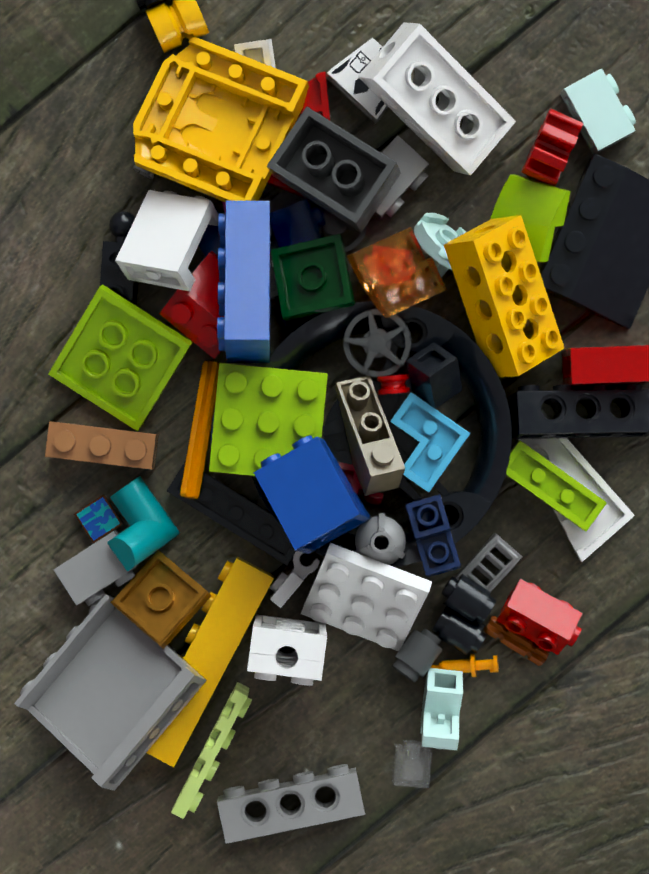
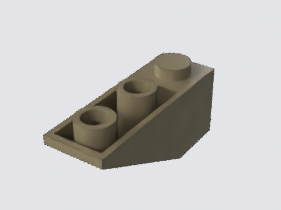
(369, 436)

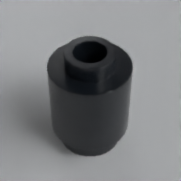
(468, 598)
(459, 631)

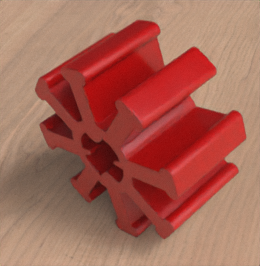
(552, 147)

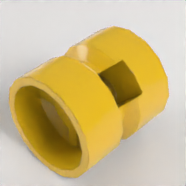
(176, 22)

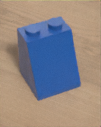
(310, 494)

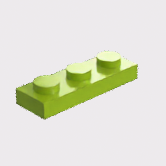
(553, 486)

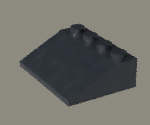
(604, 245)

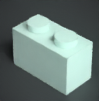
(598, 107)

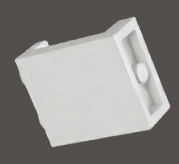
(165, 239)

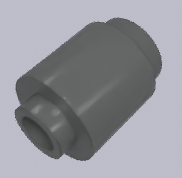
(417, 654)

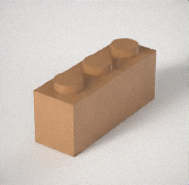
(101, 445)

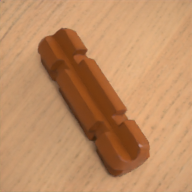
(516, 642)

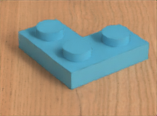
(438, 439)

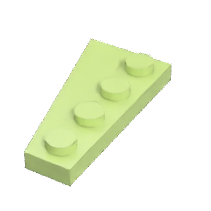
(219, 738)

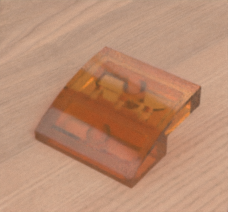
(396, 273)

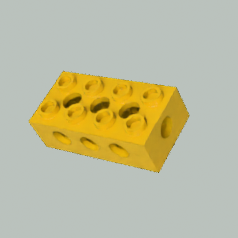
(504, 295)

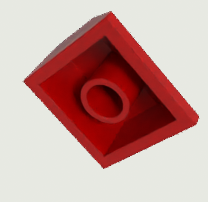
(197, 311)

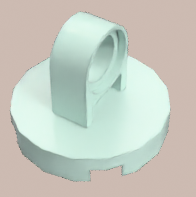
(432, 235)

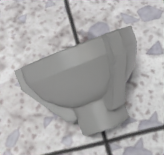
(379, 526)

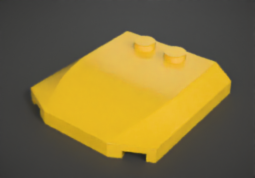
(216, 121)

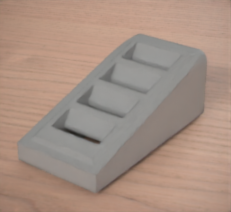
(494, 579)

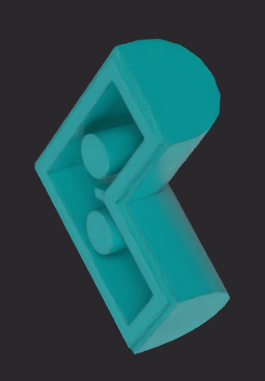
(148, 523)

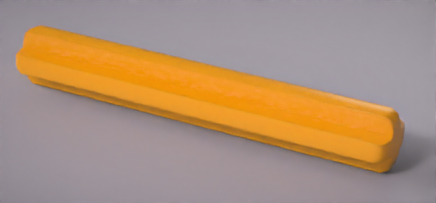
(200, 431)

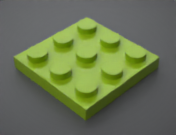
(120, 357)
(263, 414)

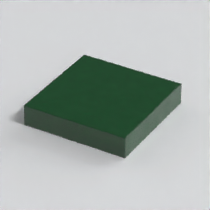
(312, 277)

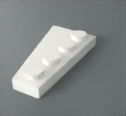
(613, 515)

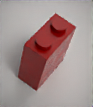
(605, 365)

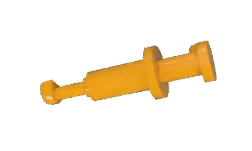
(470, 665)

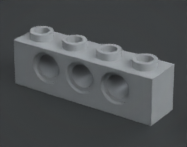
(240, 826)

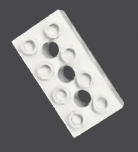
(415, 100)
(305, 637)

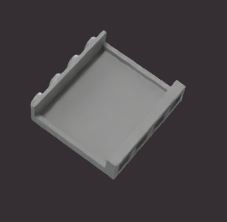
(109, 692)

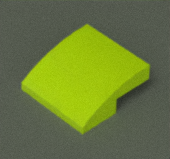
(539, 205)

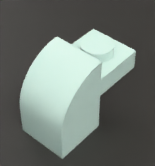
(441, 709)

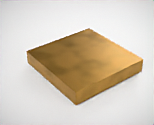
(161, 599)

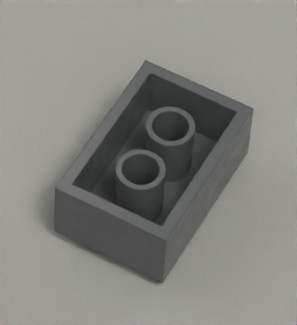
(334, 169)

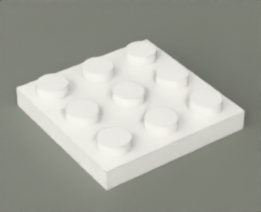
(365, 597)

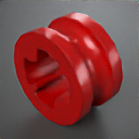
(393, 384)

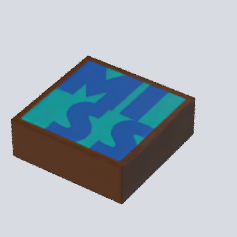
(98, 518)

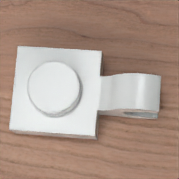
(286, 585)

